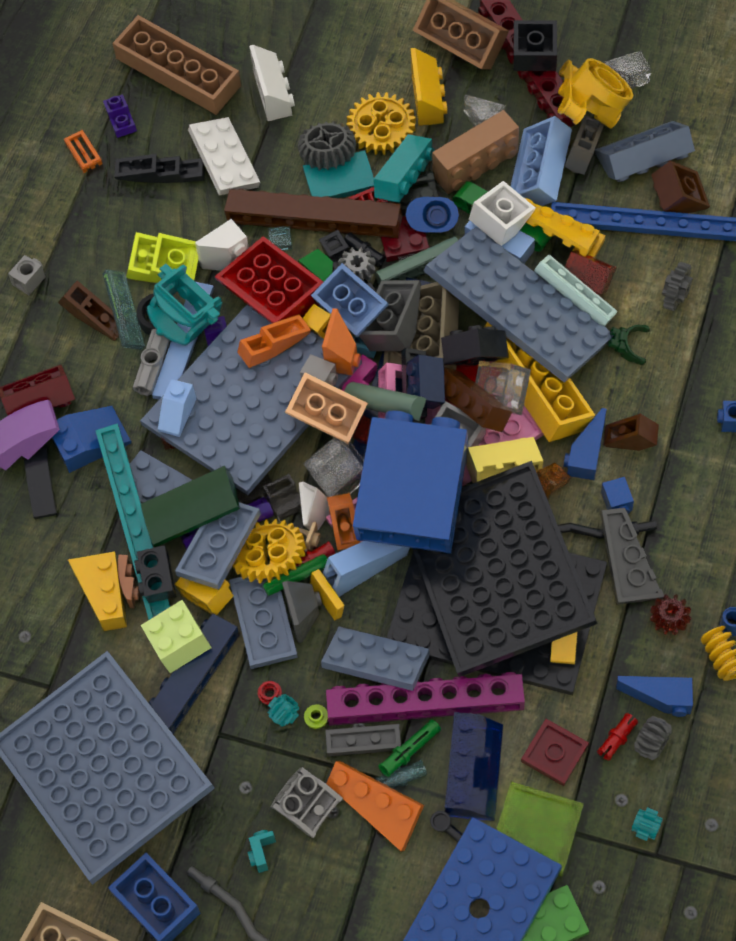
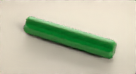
(302, 572)

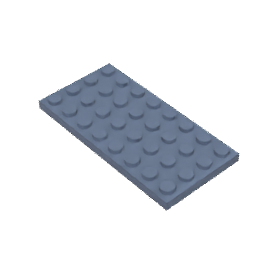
(519, 302)

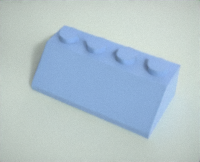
(541, 160)

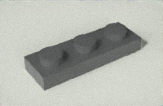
(362, 740)

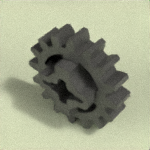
(677, 286)

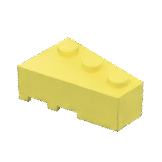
(498, 457)

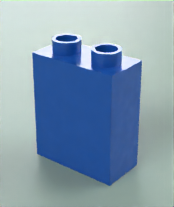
(411, 482)

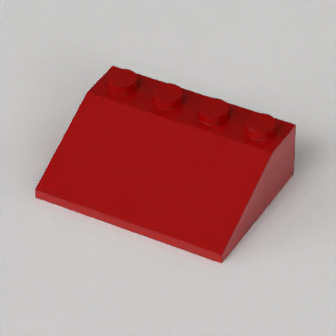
(270, 281)

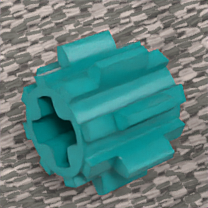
(283, 710)
(646, 824)

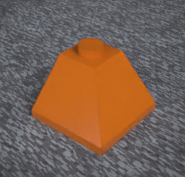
(340, 346)

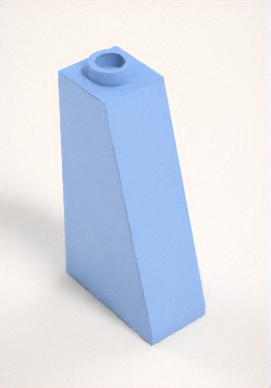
(360, 563)

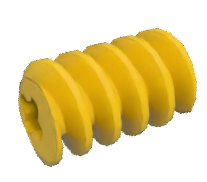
(721, 652)

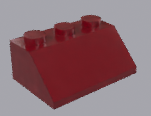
(45, 385)

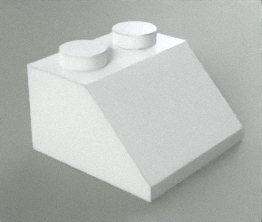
(501, 213)
(221, 246)

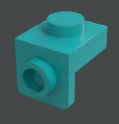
(257, 856)

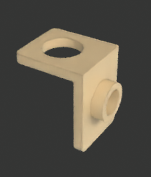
(312, 537)

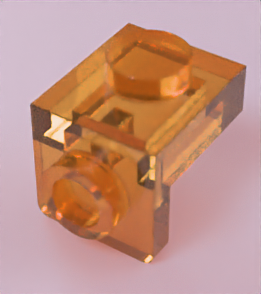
(552, 478)

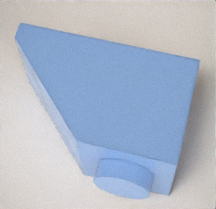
(176, 407)

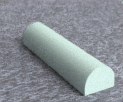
(575, 290)

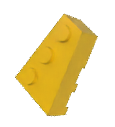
(102, 588)

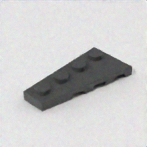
(629, 568)

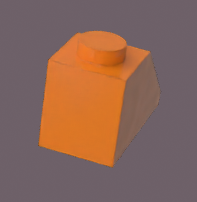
(342, 517)

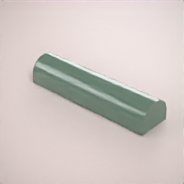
(413, 265)
(387, 400)

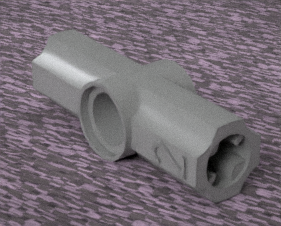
(149, 372)

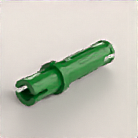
(390, 765)

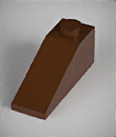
(90, 310)

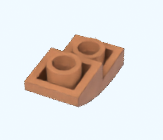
(127, 581)

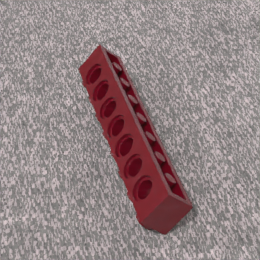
(541, 84)

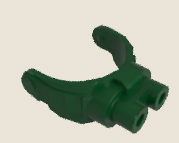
(620, 342)

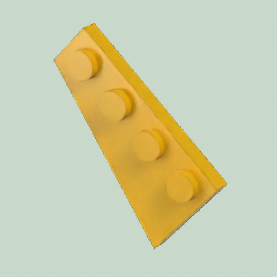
(565, 227)

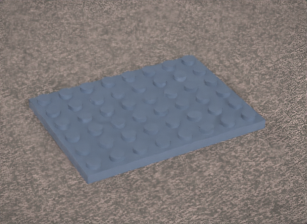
(242, 409)
(101, 767)

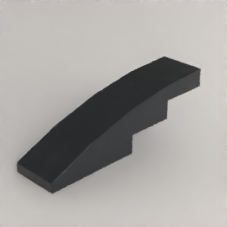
(159, 170)

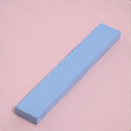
(177, 354)

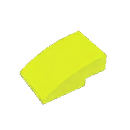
(153, 252)

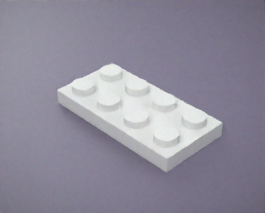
(223, 155)

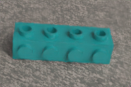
(403, 168)

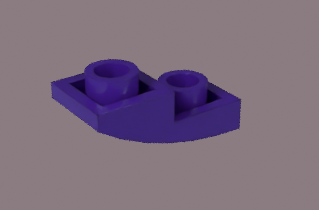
(119, 115)

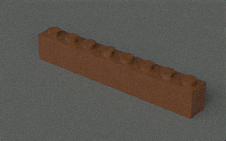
(314, 213)

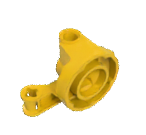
(593, 89)

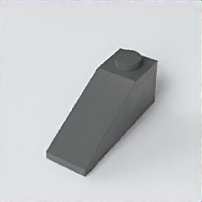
(584, 145)

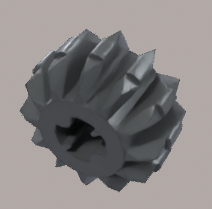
(652, 738)

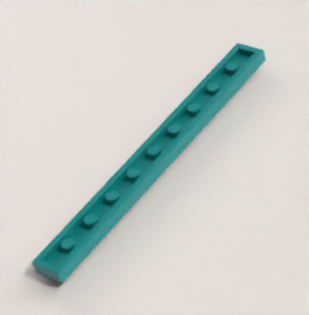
(128, 504)

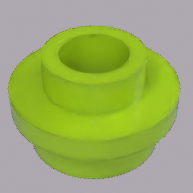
(316, 723)

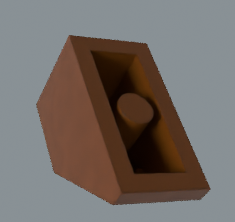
(631, 433)

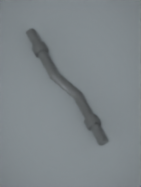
(210, 885)

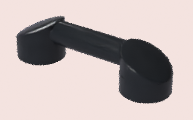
(442, 823)

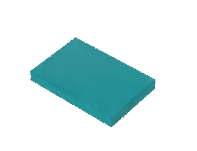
(341, 182)

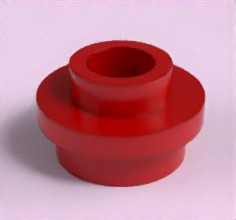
(268, 686)

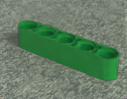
(471, 192)

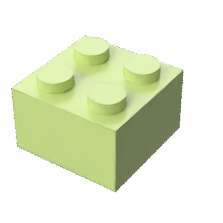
(176, 636)

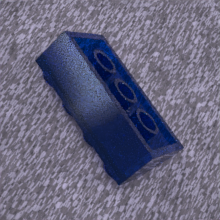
(473, 767)

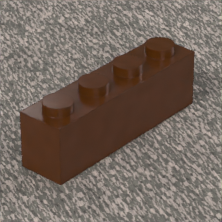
(475, 401)

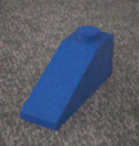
(585, 450)
(666, 694)

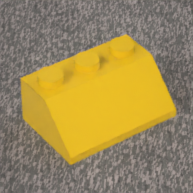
(427, 88)

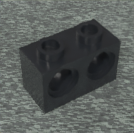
(160, 573)

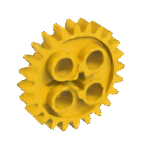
(376, 125)
(284, 549)

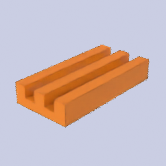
(90, 163)

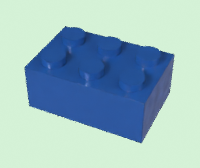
(154, 899)

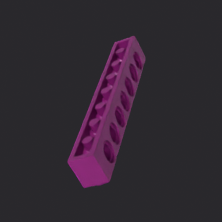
(437, 706)

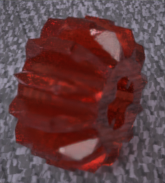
(674, 606)

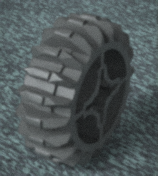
(327, 145)

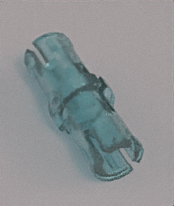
(404, 775)

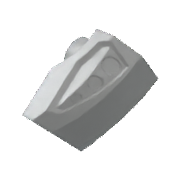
(306, 801)

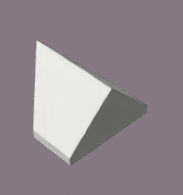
(313, 505)

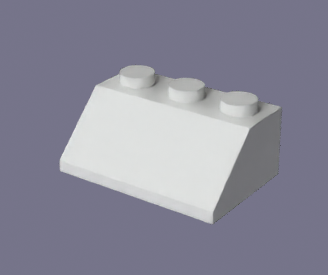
(271, 84)

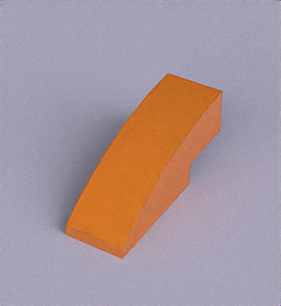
(272, 340)

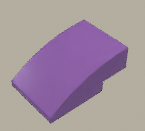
(26, 432)

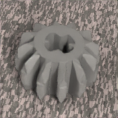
(363, 260)

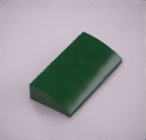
(190, 506)

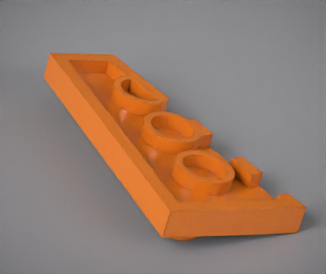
(379, 804)

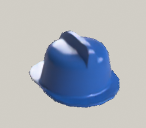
(432, 214)

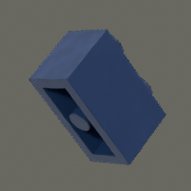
(427, 379)

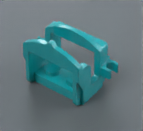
(170, 309)

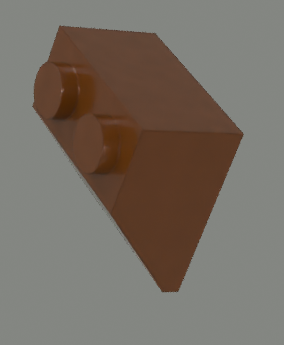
(679, 189)

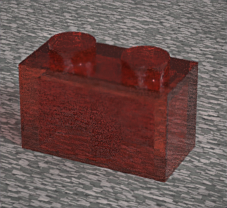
(591, 271)

